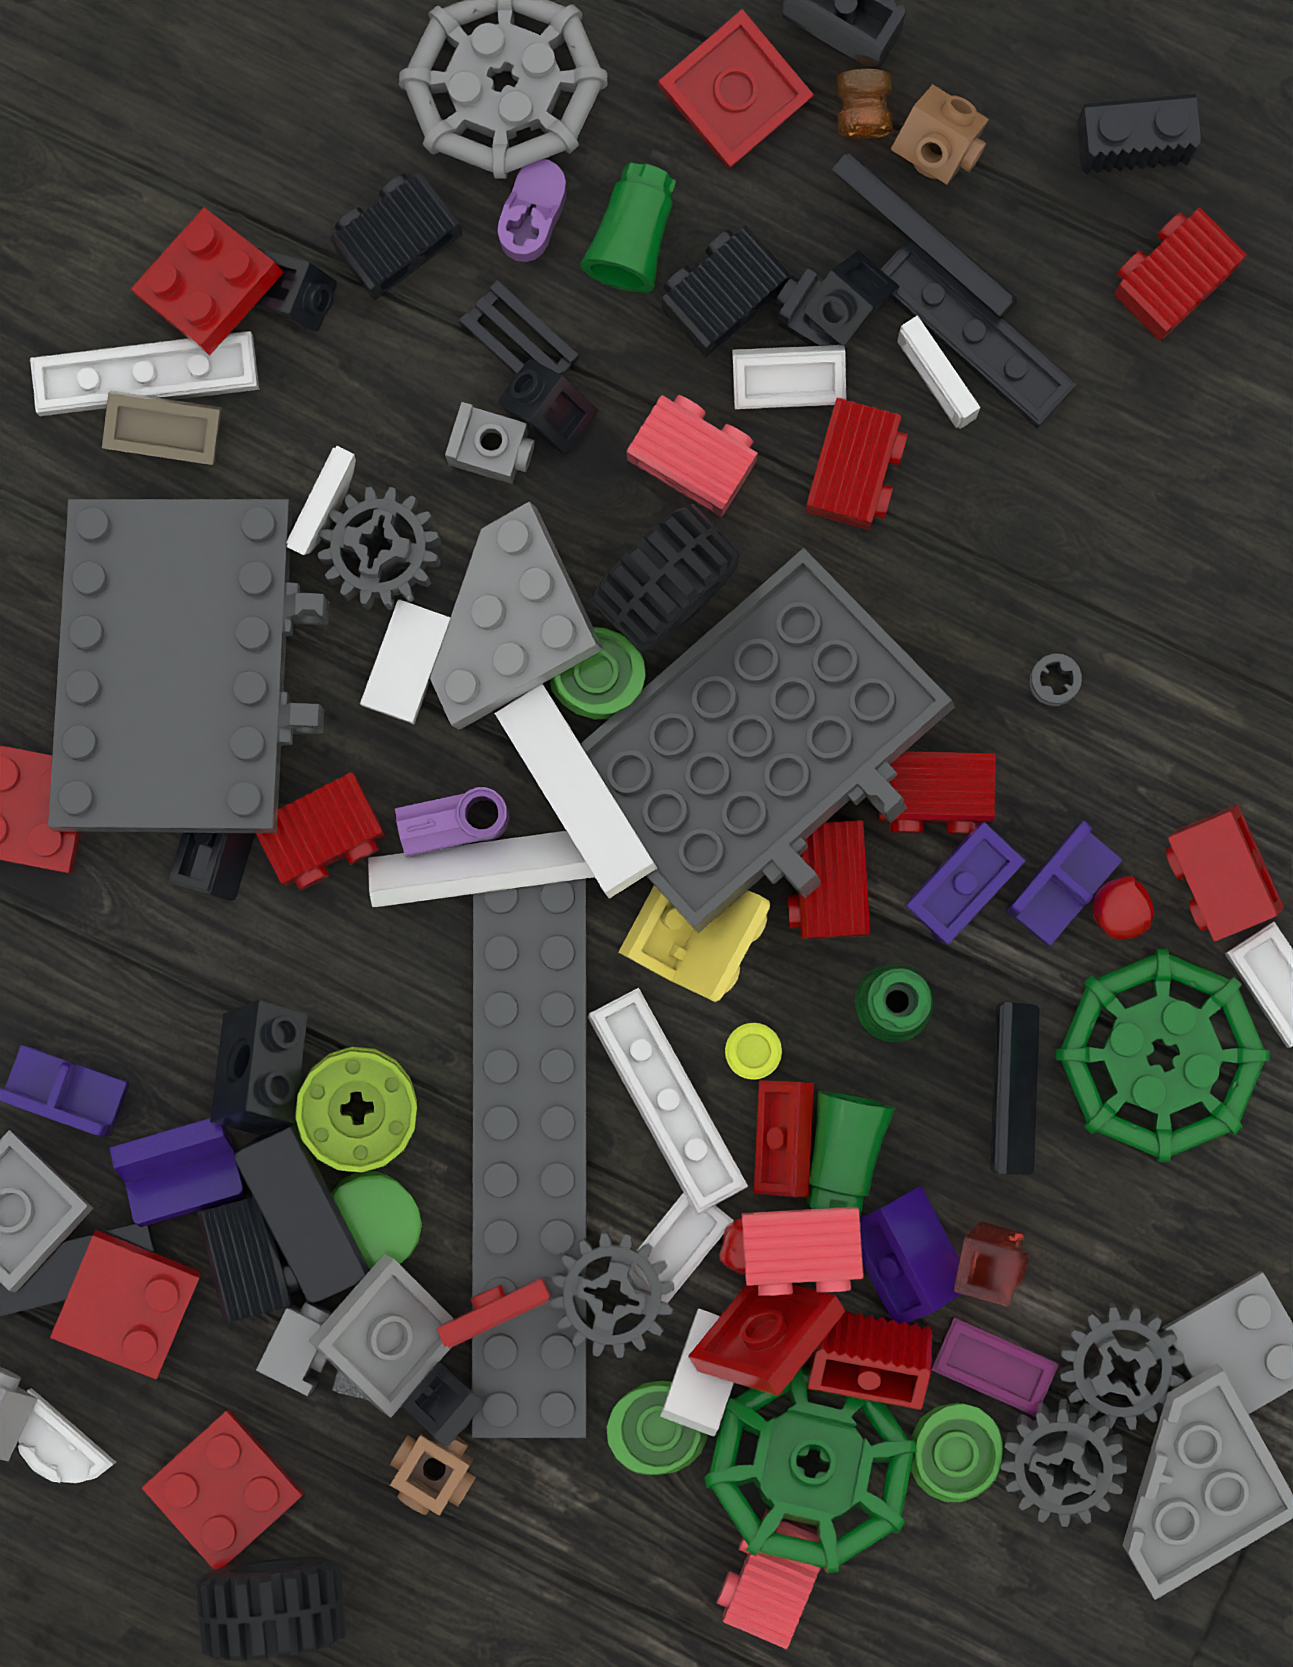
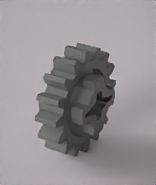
(383, 525)
(605, 1320)
(1140, 1352)
(1081, 1474)

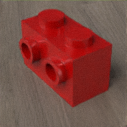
(1223, 873)

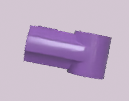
(445, 822)

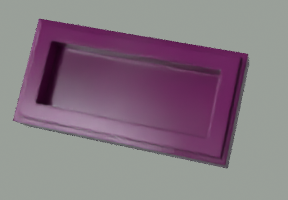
(994, 1366)

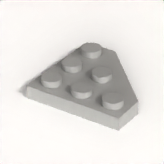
(511, 621)
(1203, 1486)

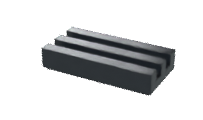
(485, 307)

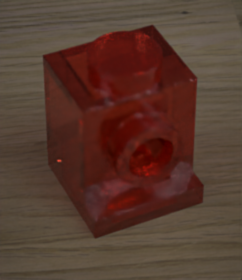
(991, 1264)

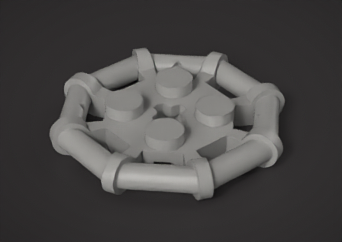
(503, 113)

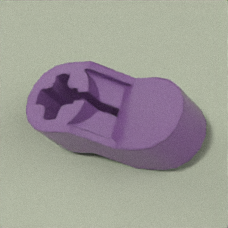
(526, 235)

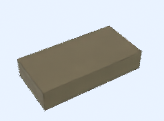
(161, 427)

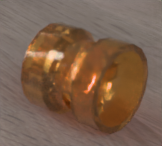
(864, 104)

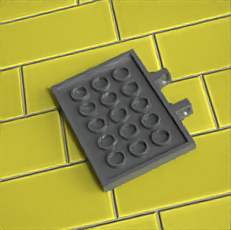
(176, 666)
(763, 739)

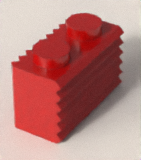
(1178, 273)
(854, 464)
(943, 790)
(322, 830)
(841, 902)
(874, 1361)

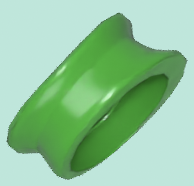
(603, 681)
(379, 1215)
(646, 1440)
(956, 1452)

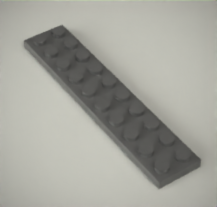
(529, 1151)

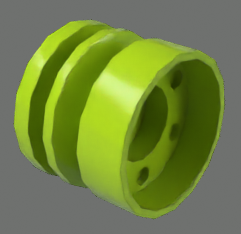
(334, 1133)

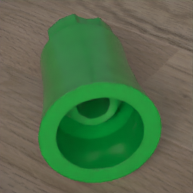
(632, 230)
(872, 1006)
(845, 1149)

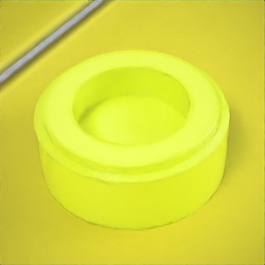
(753, 1051)

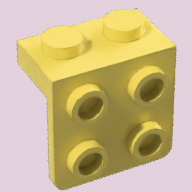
(701, 961)

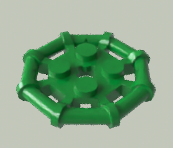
(1193, 1067)
(807, 1499)

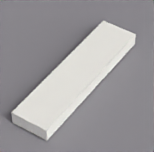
(154, 369)
(576, 791)
(475, 869)
(667, 1101)

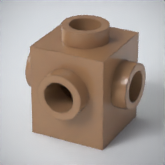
(941, 135)
(417, 1487)

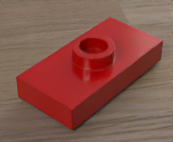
(783, 1138)
(493, 1309)

